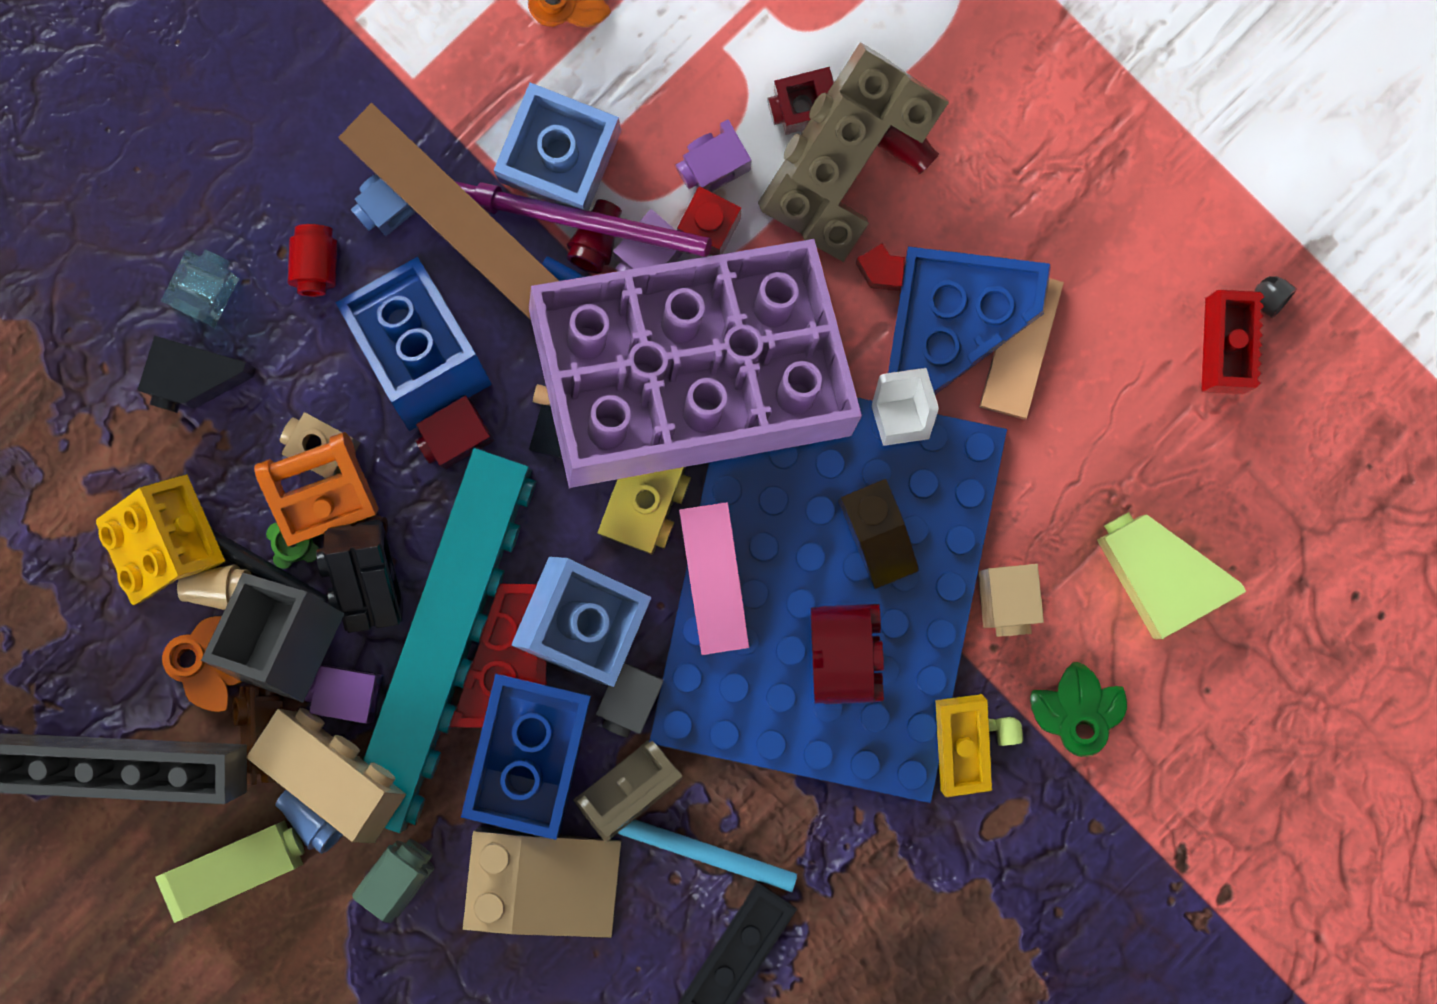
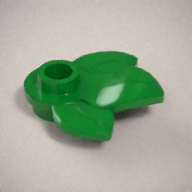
(1078, 703)

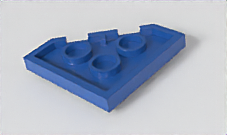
(962, 310)

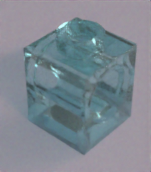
(201, 287)

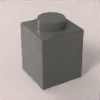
(629, 701)

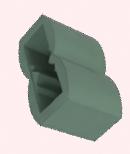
(394, 880)

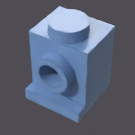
(380, 206)

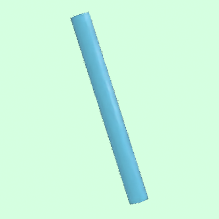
(710, 854)

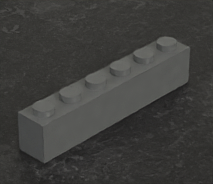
(122, 768)

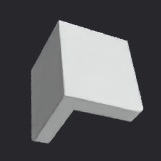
(904, 406)

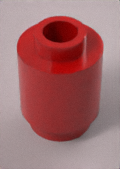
(312, 260)

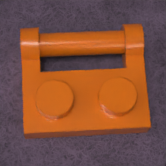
(322, 504)

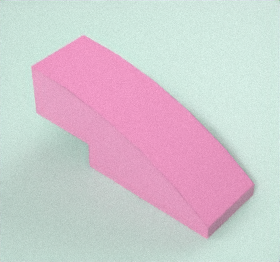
(714, 578)

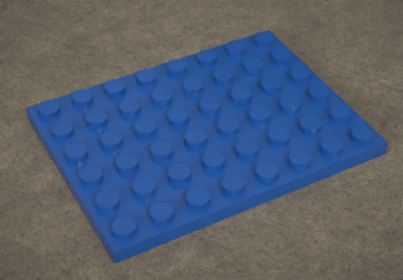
(801, 556)

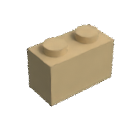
(1010, 599)

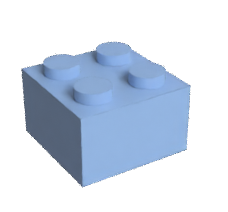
(557, 148)
(581, 620)

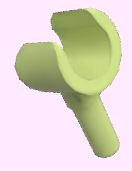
(1008, 730)

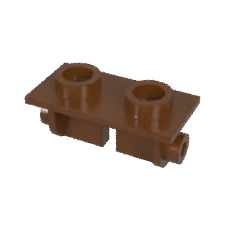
(252, 716)

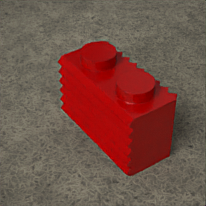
(1232, 342)

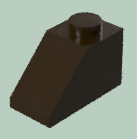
(879, 533)

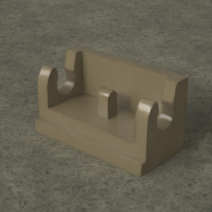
(628, 790)

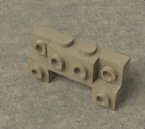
(838, 143)

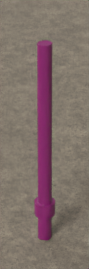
(493, 199)

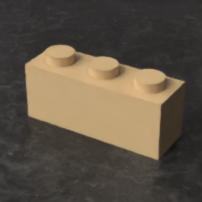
(327, 774)

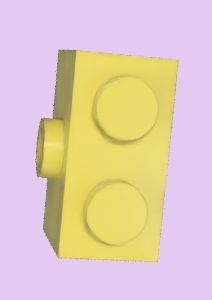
(641, 508)

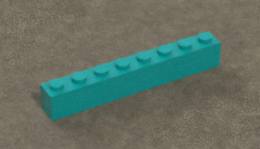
(446, 625)

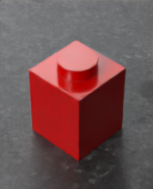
(711, 218)

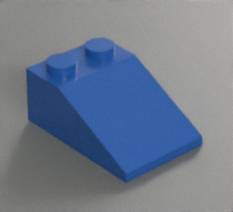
(413, 343)
(526, 757)

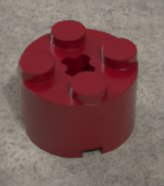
(847, 654)

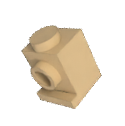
(299, 432)

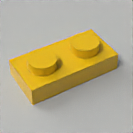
(963, 745)

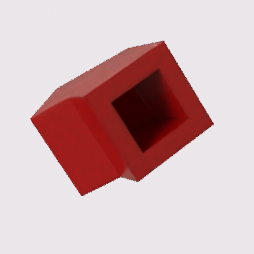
(881, 269)

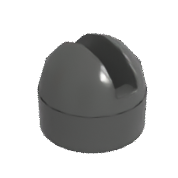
(1276, 293)

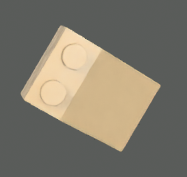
(541, 884)

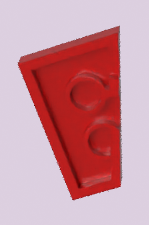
(498, 656)

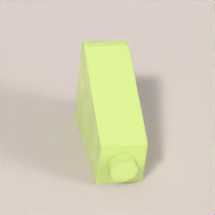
(1164, 574)
(230, 870)

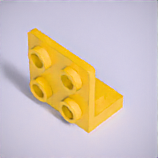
(158, 537)

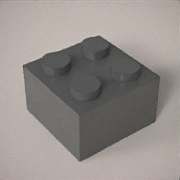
(273, 636)

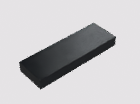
(740, 948)

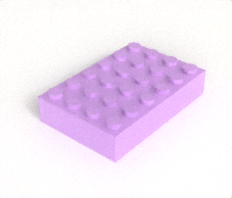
(692, 362)

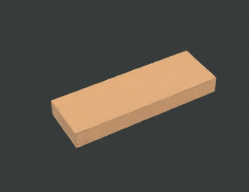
(1019, 361)

